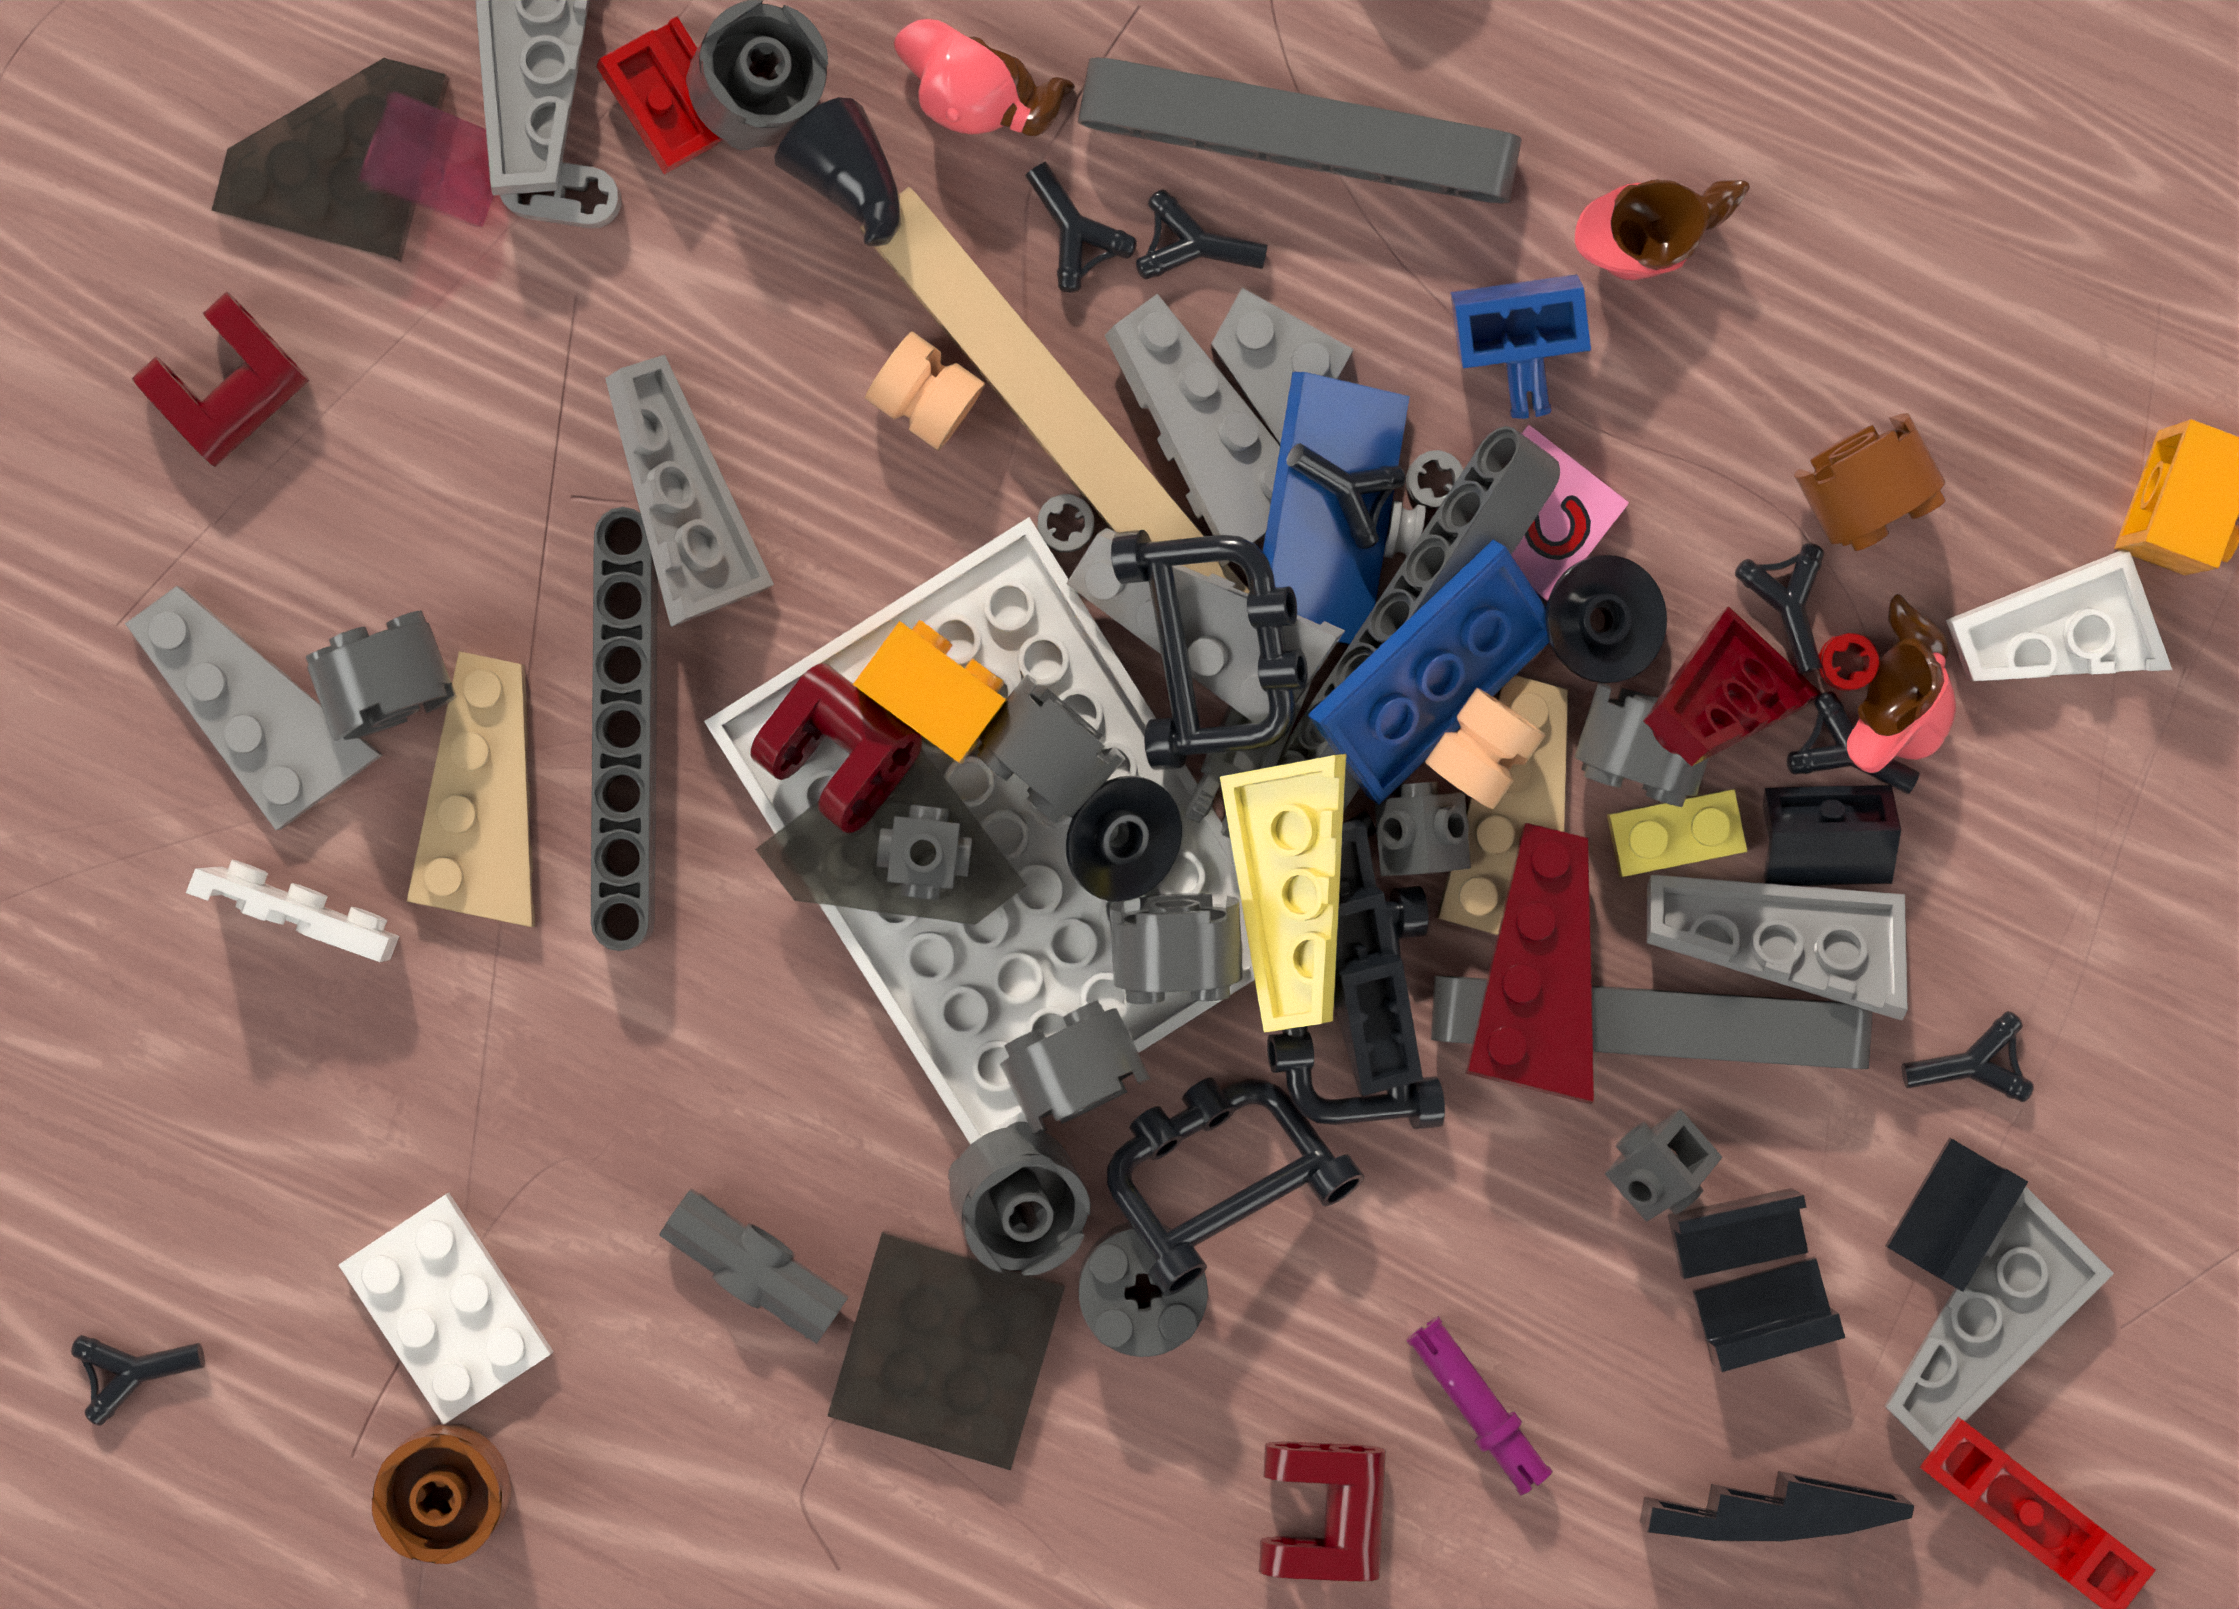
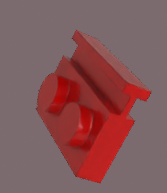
(653, 92)

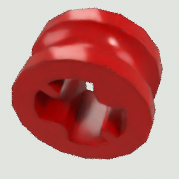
(1855, 679)

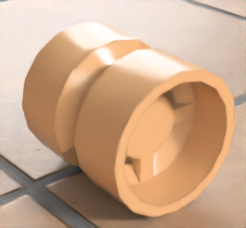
(924, 391)
(1484, 748)

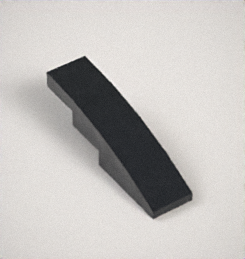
(1370, 977)
(1796, 1511)

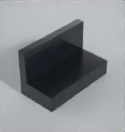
(1831, 835)
(1956, 1214)
(1739, 1233)
(1767, 1315)

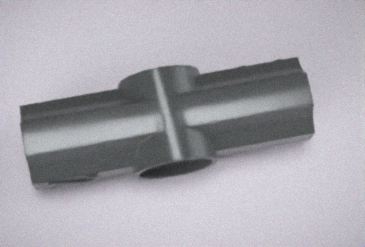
(753, 1265)

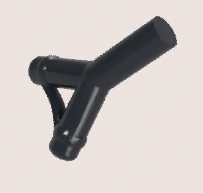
(1076, 229)
(1193, 242)
(1349, 488)
(1789, 601)
(1836, 756)
(1976, 1063)
(129, 1371)

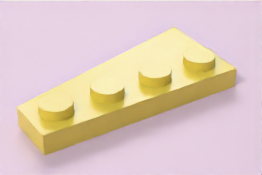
(1288, 866)

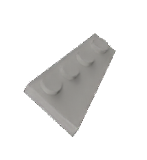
(528, 87)
(685, 505)
(1215, 625)
(248, 709)
(1799, 936)

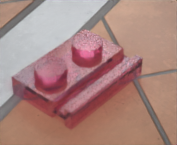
(430, 160)

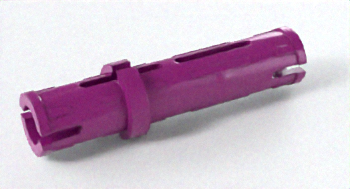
(1495, 1427)

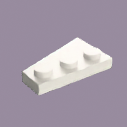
(2064, 626)
(358, 932)

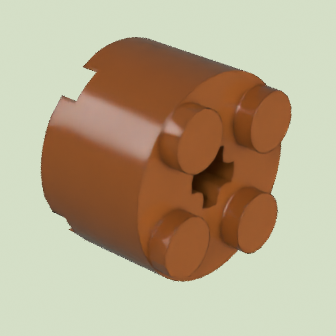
(1871, 483)
(444, 1529)

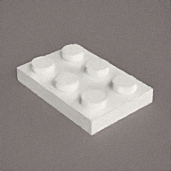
(446, 1308)

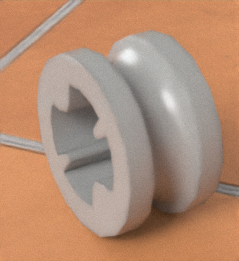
(1444, 462)
(1055, 507)
(1403, 529)

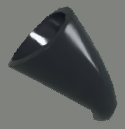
(844, 162)

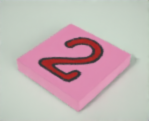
(1568, 523)

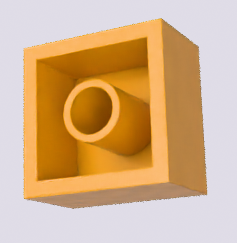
(2186, 500)
(931, 690)

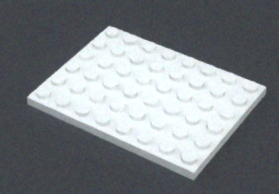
(1048, 948)

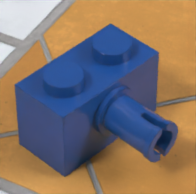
(1521, 328)

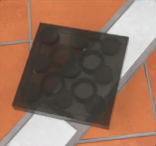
(946, 1350)

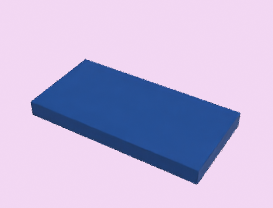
(1305, 526)
(1420, 678)

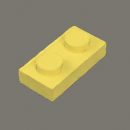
(1675, 835)

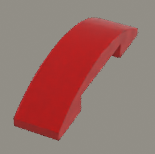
(2036, 1517)

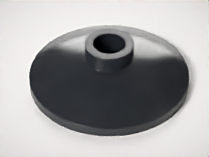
(1632, 614)
(1144, 844)

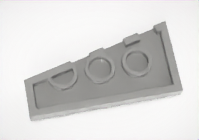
(1201, 419)
(2012, 1305)

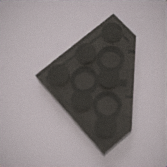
(308, 163)
(840, 868)

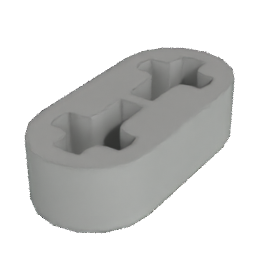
(570, 211)

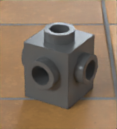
(1422, 831)
(951, 857)
(1657, 1177)

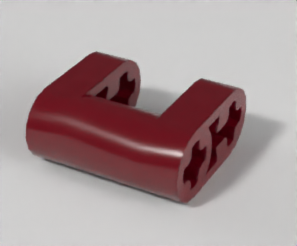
(241, 400)
(831, 706)
(1352, 1512)

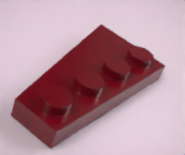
(1726, 692)
(1539, 987)

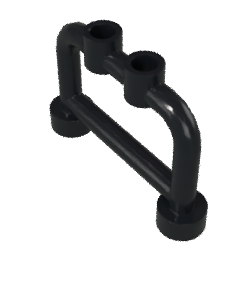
(1268, 609)
(1294, 1050)
(1207, 1108)

